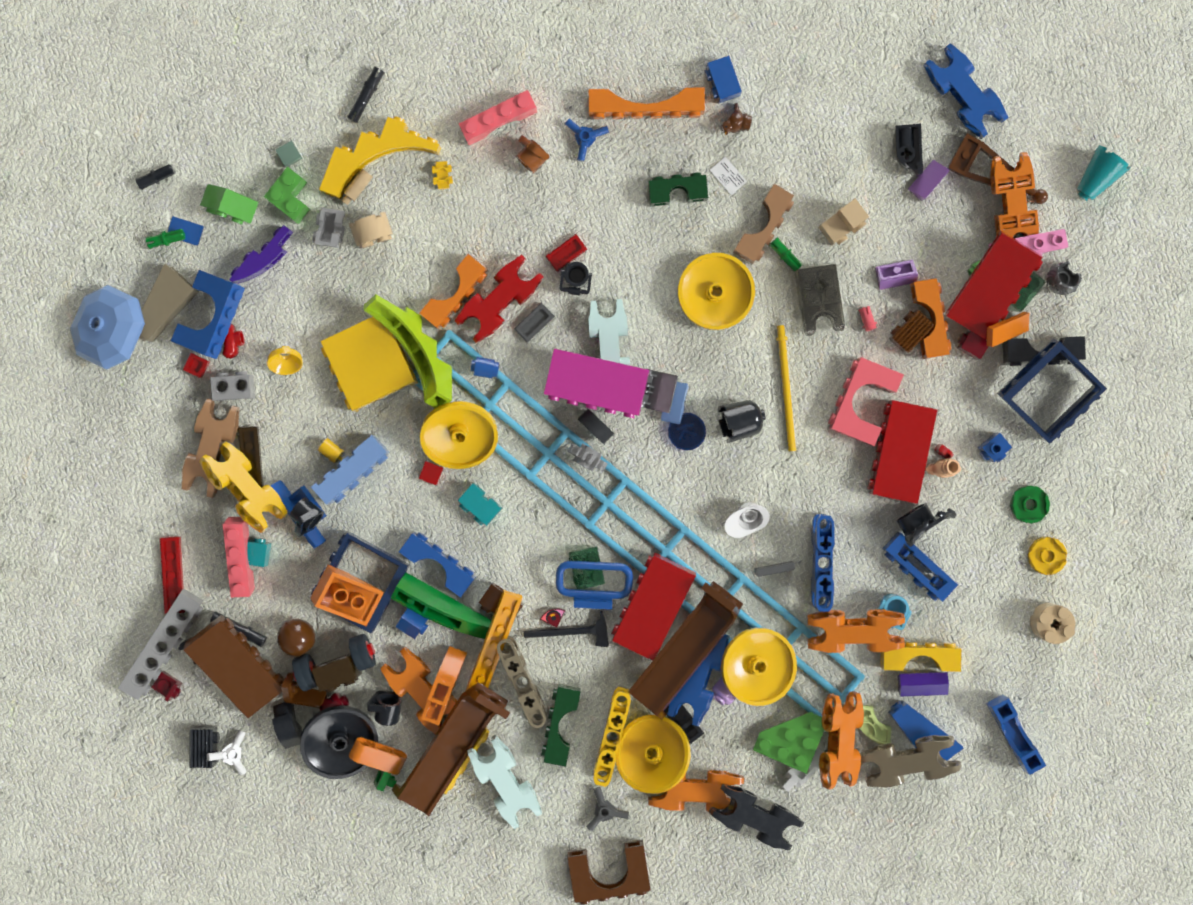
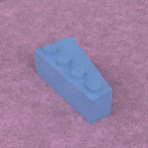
(351, 470)

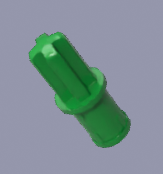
(165, 238)
(785, 254)

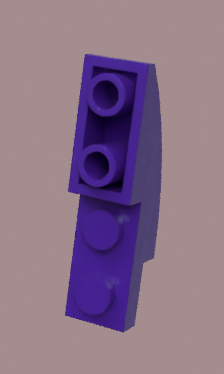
(256, 263)

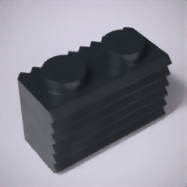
(202, 741)

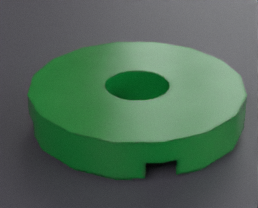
(1018, 504)

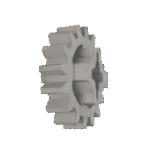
(587, 457)

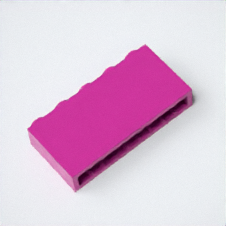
(596, 383)

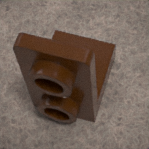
(294, 695)

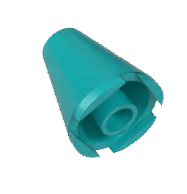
(1101, 173)

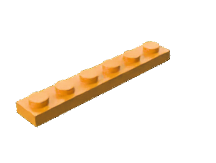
(498, 630)

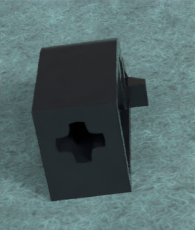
(910, 140)

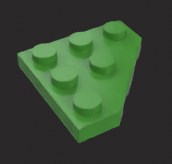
(792, 741)

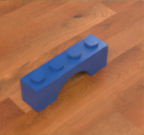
(457, 577)
(1010, 726)

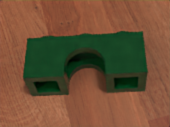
(694, 186)

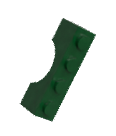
(566, 701)

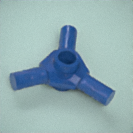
(585, 136)

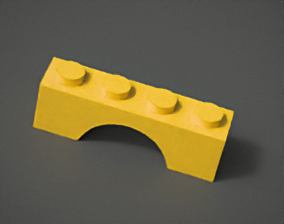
(945, 657)

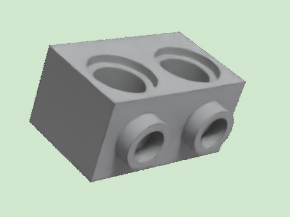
(232, 391)

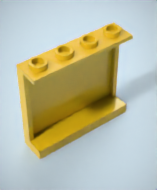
(367, 363)

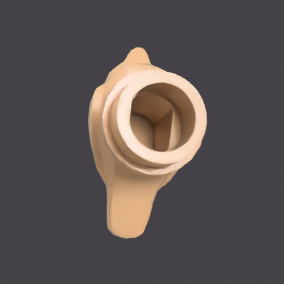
(944, 468)

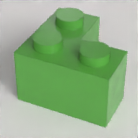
(284, 194)
(226, 203)

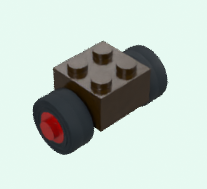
(337, 671)

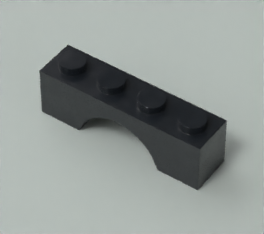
(1020, 350)

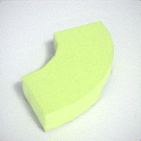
(873, 728)

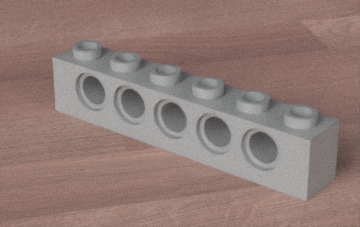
(132, 684)

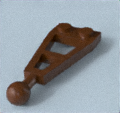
(965, 157)

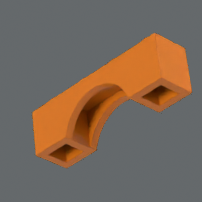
(470, 274)
(928, 295)

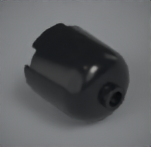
(740, 420)

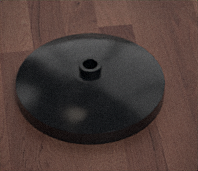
(330, 737)

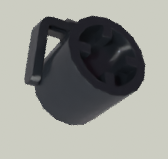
(576, 277)
(306, 516)
(386, 708)

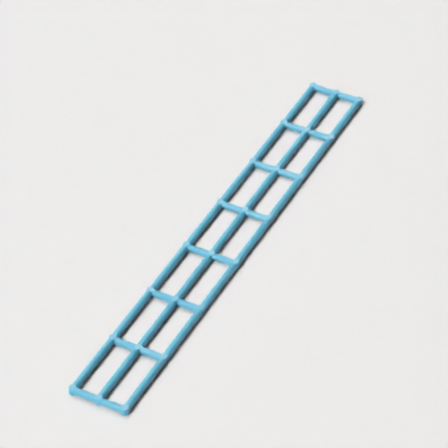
(607, 502)

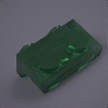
(586, 577)

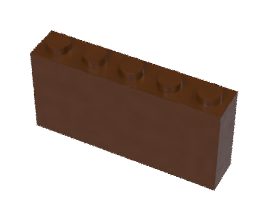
(234, 666)

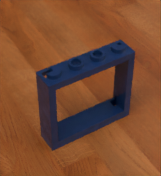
(1079, 407)
(336, 558)

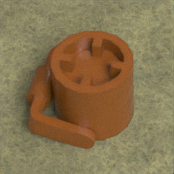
(532, 155)

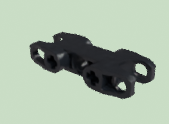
(744, 811)

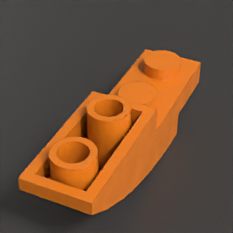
(443, 685)

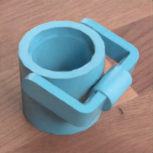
(897, 604)

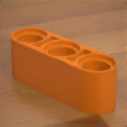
(377, 756)

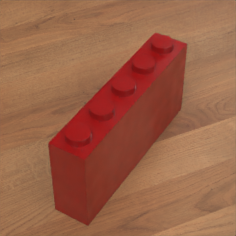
(994, 284)
(902, 451)
(653, 606)

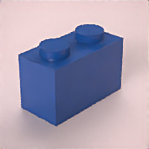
(723, 79)

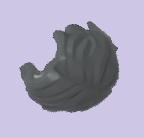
(1062, 279)

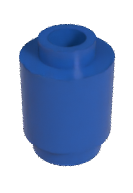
(485, 367)

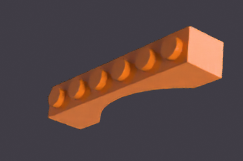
(687, 102)

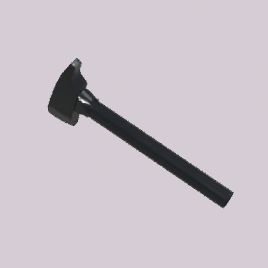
(598, 629)

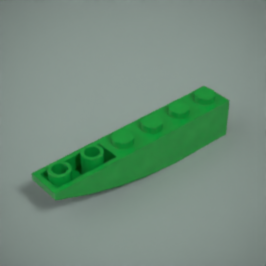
(439, 607)

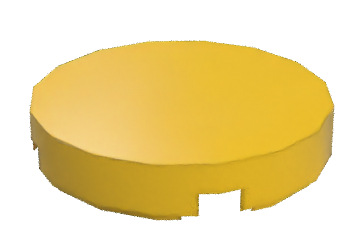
(1047, 555)

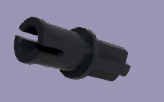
(155, 176)

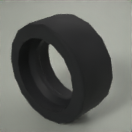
(595, 426)

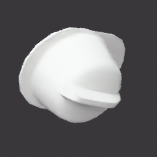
(746, 520)

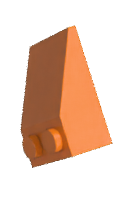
(346, 595)

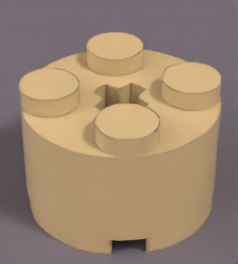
(371, 229)
(1061, 630)

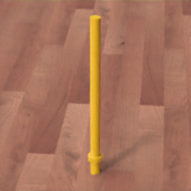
(786, 387)

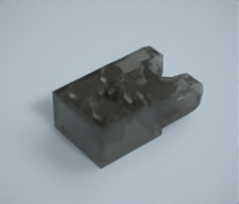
(819, 303)

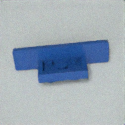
(289, 500)

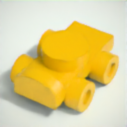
(443, 178)

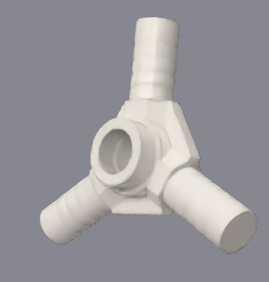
(231, 754)

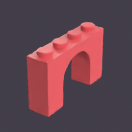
(845, 419)

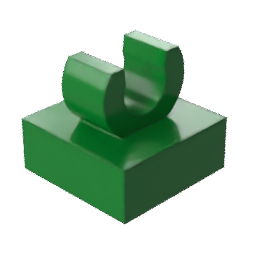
(382, 779)

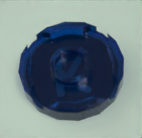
(688, 433)

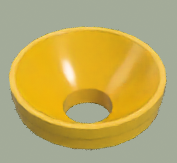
(284, 364)

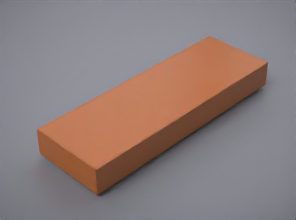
(1007, 329)

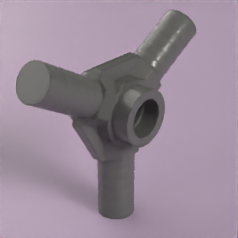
(604, 810)

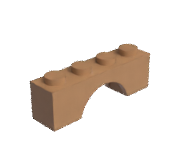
(776, 204)

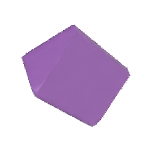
(928, 180)
(896, 274)

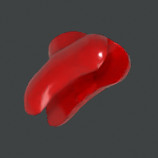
(232, 342)

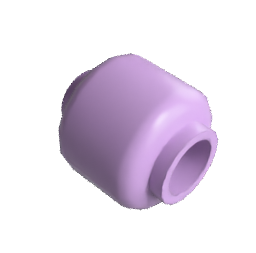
(721, 693)

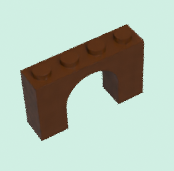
(587, 888)

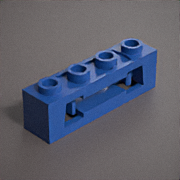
(942, 589)

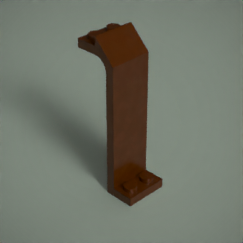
(686, 649)
(450, 747)

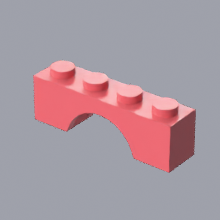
(484, 123)
(239, 573)

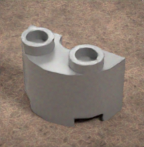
(330, 228)

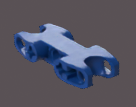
(966, 92)
(826, 588)
(694, 690)

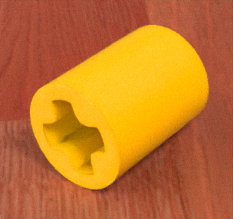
(331, 451)

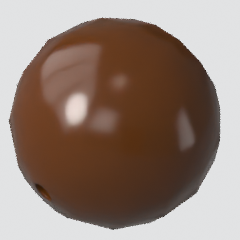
(296, 637)

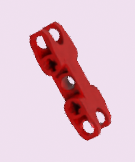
(509, 289)

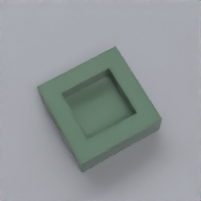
(289, 154)

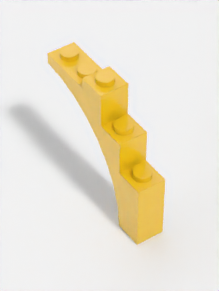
(394, 138)

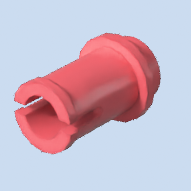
(867, 319)

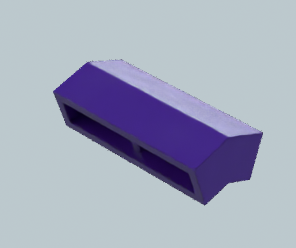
(923, 684)

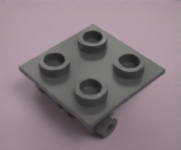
(659, 391)

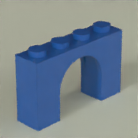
(226, 300)

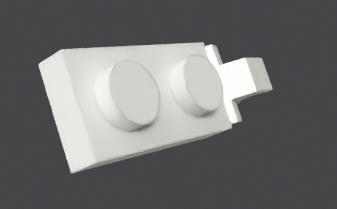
(799, 778)

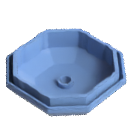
(118, 327)

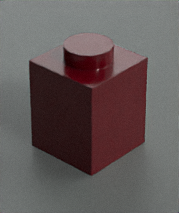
(972, 345)

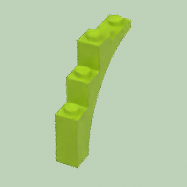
(422, 349)

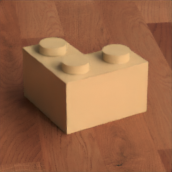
(847, 219)

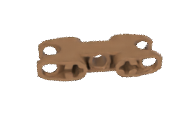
(214, 434)

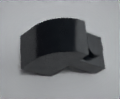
(285, 725)

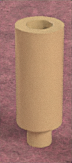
(356, 186)

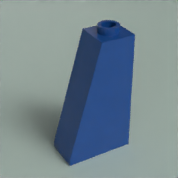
(917, 726)

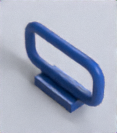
(594, 598)

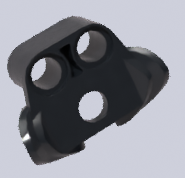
(920, 520)

